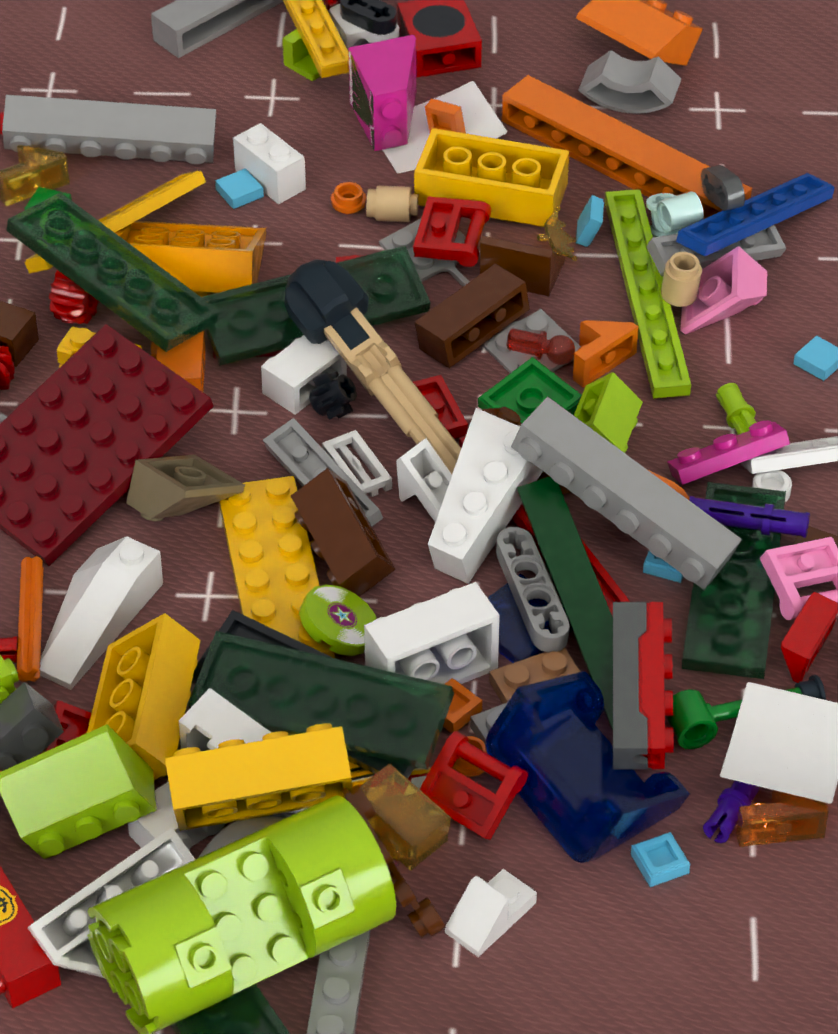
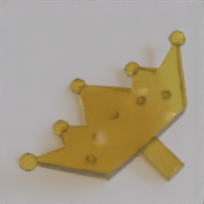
(557, 237)

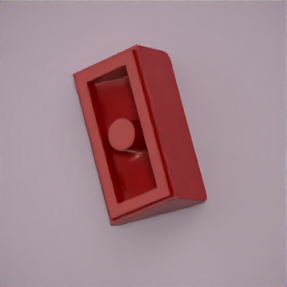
(808, 634)

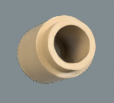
(392, 203)
(681, 279)

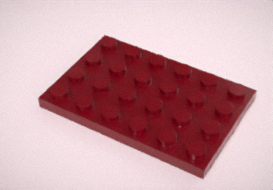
(79, 437)

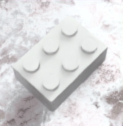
(437, 638)

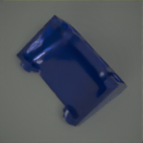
(570, 768)

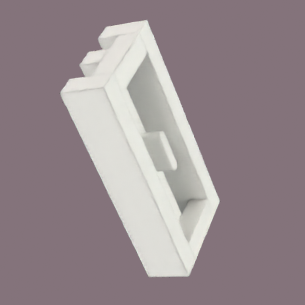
(382, 477)

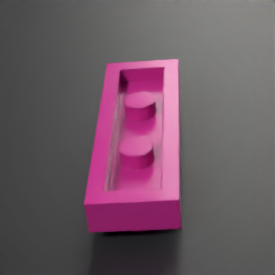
(728, 451)

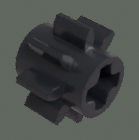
(333, 395)

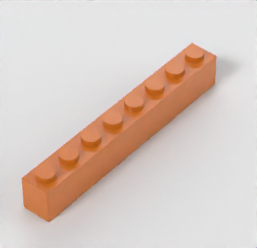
(603, 142)

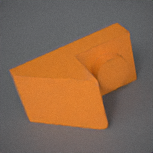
(603, 348)

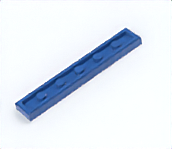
(755, 215)

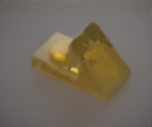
(35, 169)

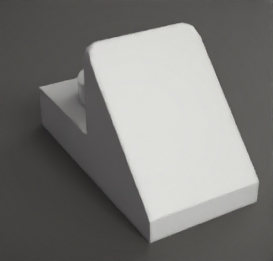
(423, 475)
(489, 910)

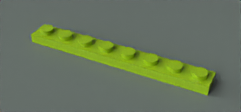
(643, 284)

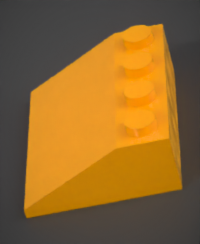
(201, 255)

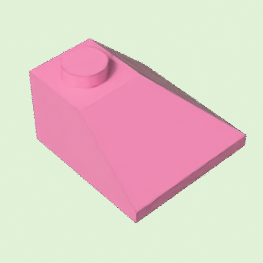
(725, 290)

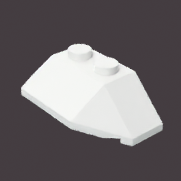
(65, 928)

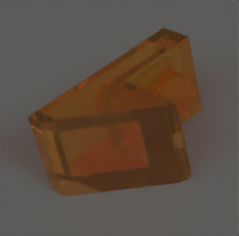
(782, 820)

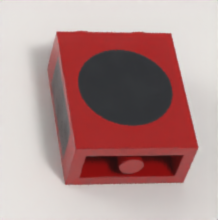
(443, 35)

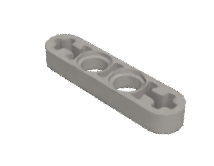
(535, 587)

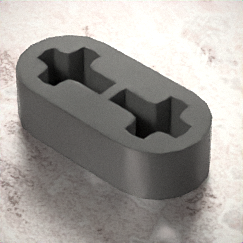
(722, 187)

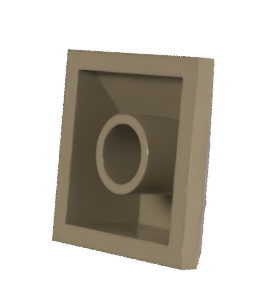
(177, 486)

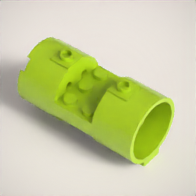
(241, 914)

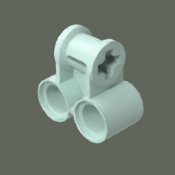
(673, 212)

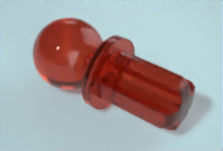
(558, 349)

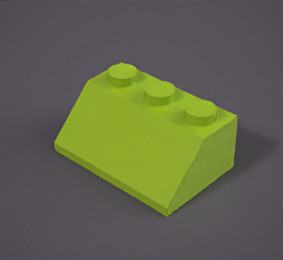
(77, 791)

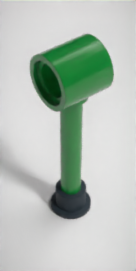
(696, 720)

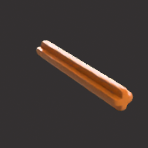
(30, 619)

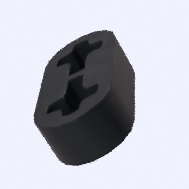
(370, 15)

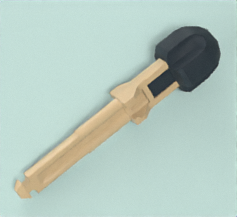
(331, 307)

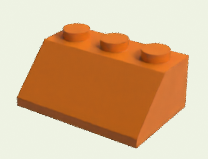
(645, 27)

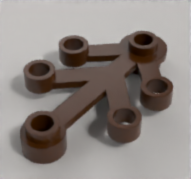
(424, 917)

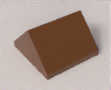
(531, 264)

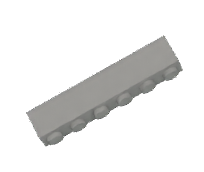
(192, 23)
(110, 128)
(625, 493)

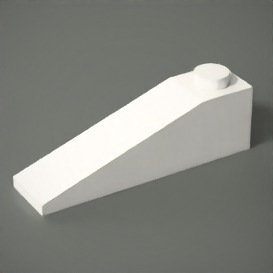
(99, 606)

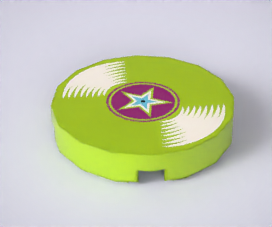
(336, 618)

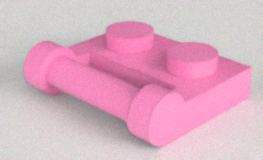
(800, 567)

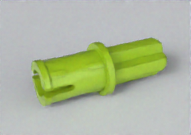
(738, 412)

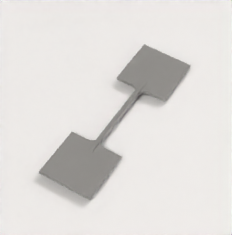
(496, 345)

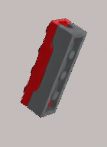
(639, 686)

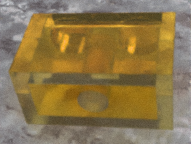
(405, 818)

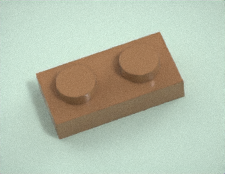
(529, 671)

